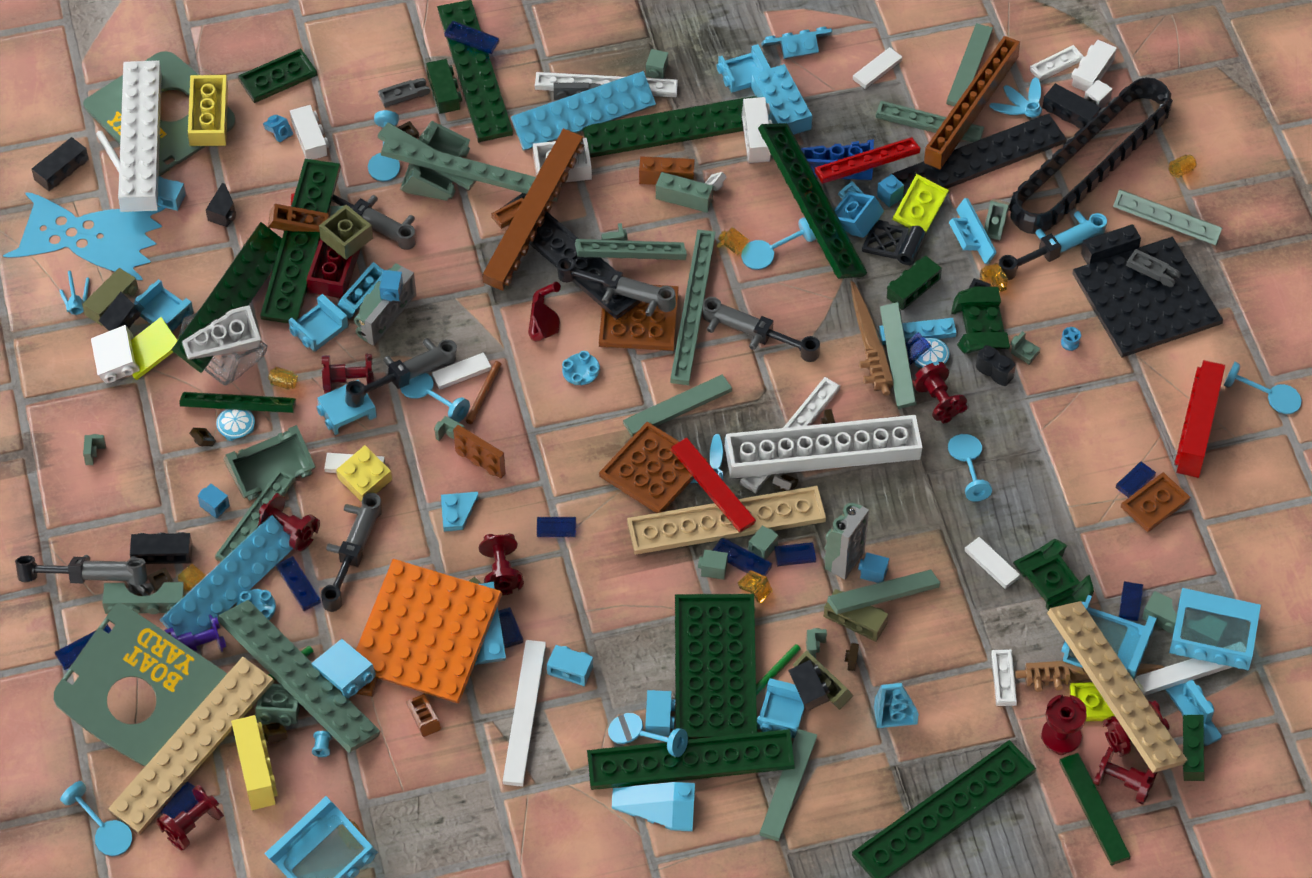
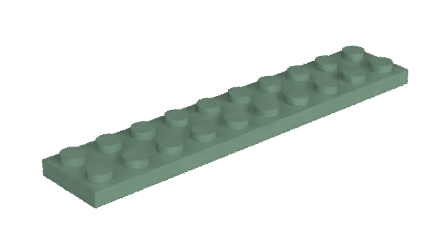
(298, 676)

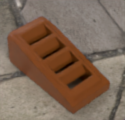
(428, 725)

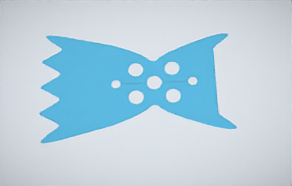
(117, 249)

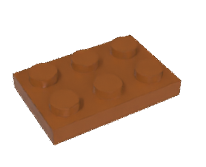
(479, 451)
(1155, 502)

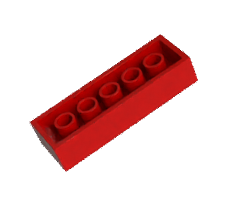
(1199, 418)

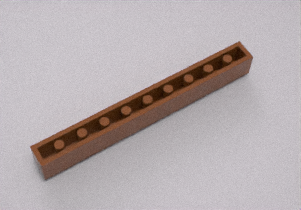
(971, 102)
(532, 210)

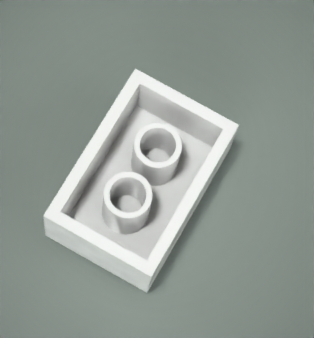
(755, 113)
(581, 170)

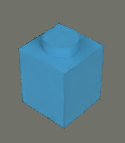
(890, 190)
(391, 285)
(213, 500)
(873, 567)

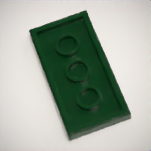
(277, 75)

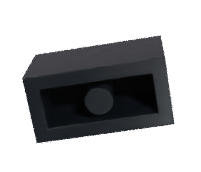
(121, 312)
(809, 685)

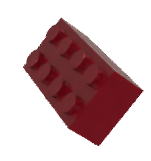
(330, 272)

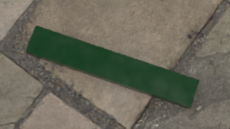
(237, 402)
(1094, 809)

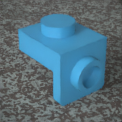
(278, 126)

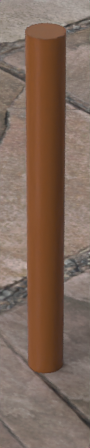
(483, 392)

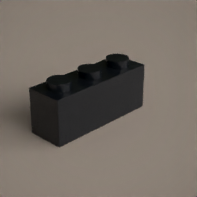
(1069, 106)
(60, 164)
(1110, 244)
(162, 548)

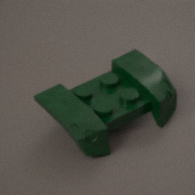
(981, 319)
(1053, 576)

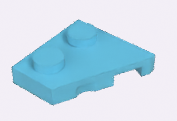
(457, 509)

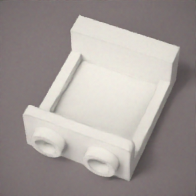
(114, 354)

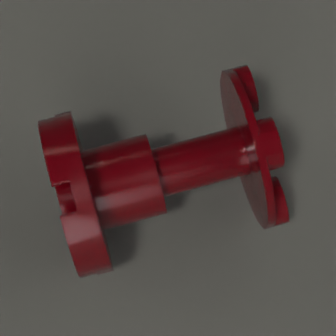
(339, 373)
(932, 380)
(298, 529)
(502, 574)
(1064, 723)
(1118, 737)
(1133, 778)
(184, 822)

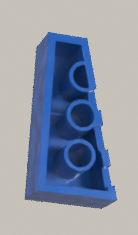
(821, 155)

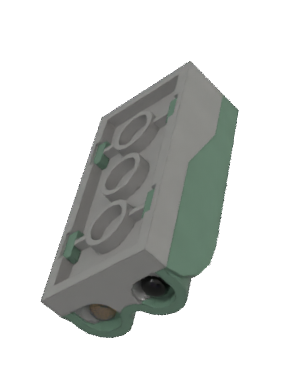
(378, 314)
(846, 540)

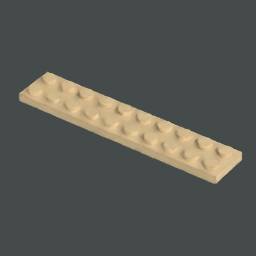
(709, 523)
(1117, 687)
(190, 745)

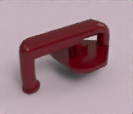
(543, 320)

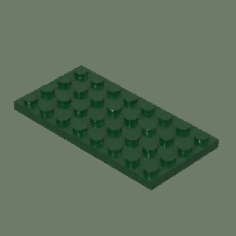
(715, 664)

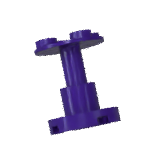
(207, 636)

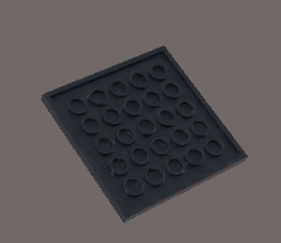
(1142, 310)

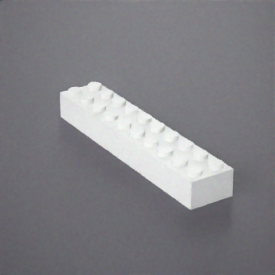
(140, 136)
(823, 446)

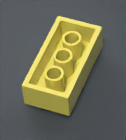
(208, 110)
(255, 762)

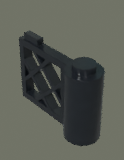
(908, 243)

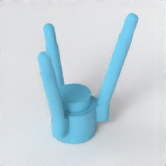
(74, 304)

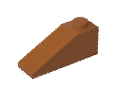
(295, 219)

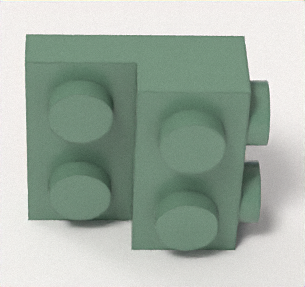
(277, 706)

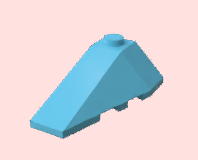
(493, 646)
(894, 707)
(661, 803)

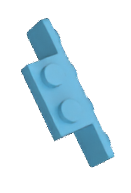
(798, 44)
(971, 232)
(1191, 701)

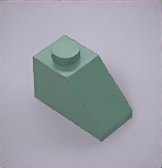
(996, 218)

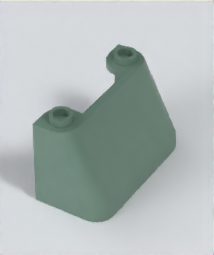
(425, 181)
(259, 463)

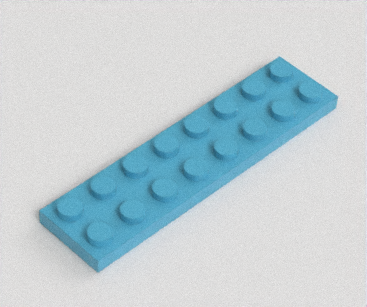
(583, 109)
(231, 577)

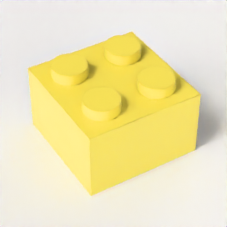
(364, 473)

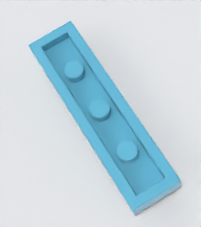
(928, 329)

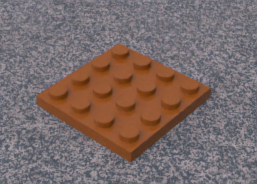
(638, 330)
(648, 469)

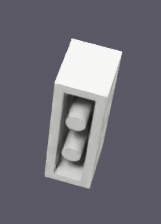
(1094, 65)
(309, 132)

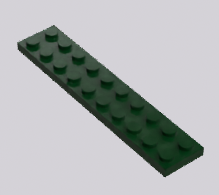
(476, 76)
(664, 128)
(812, 200)
(298, 248)
(235, 287)
(701, 759)
(944, 811)

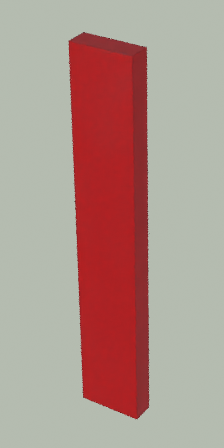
(867, 160)
(713, 485)

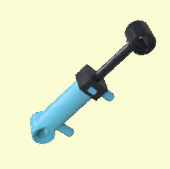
(1052, 246)

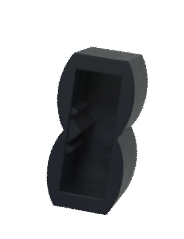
(995, 365)

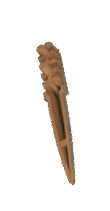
(875, 355)
(1062, 671)

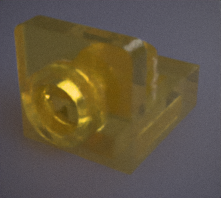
(733, 240)
(996, 275)
(756, 584)

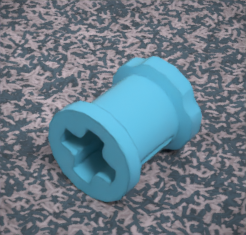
(321, 746)

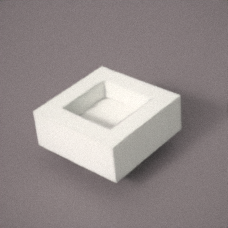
(716, 180)

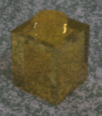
(191, 577)

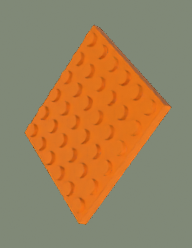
(427, 629)

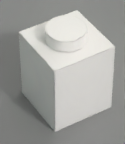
(1099, 94)

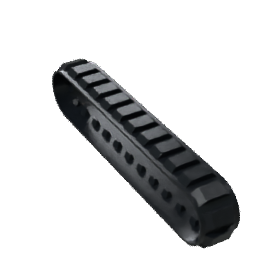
(1141, 88)

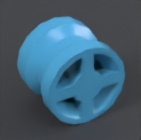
(1073, 334)

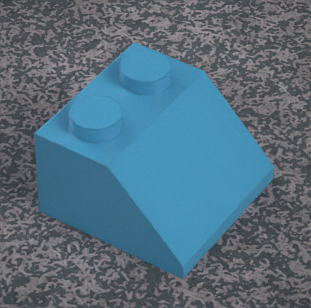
(858, 213)

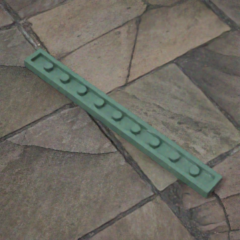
(457, 166)
(693, 307)

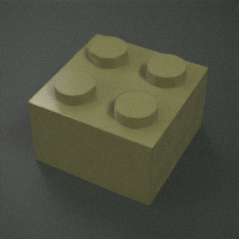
(346, 232)

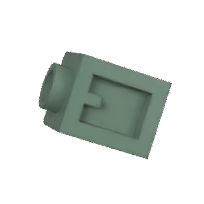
(620, 235)
(1024, 349)
(446, 426)
(91, 444)
(813, 639)

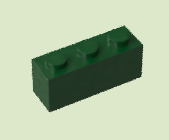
(443, 86)
(914, 282)
(1193, 748)

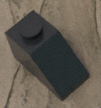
(221, 207)

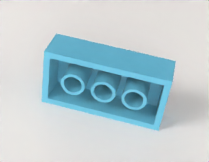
(783, 98)

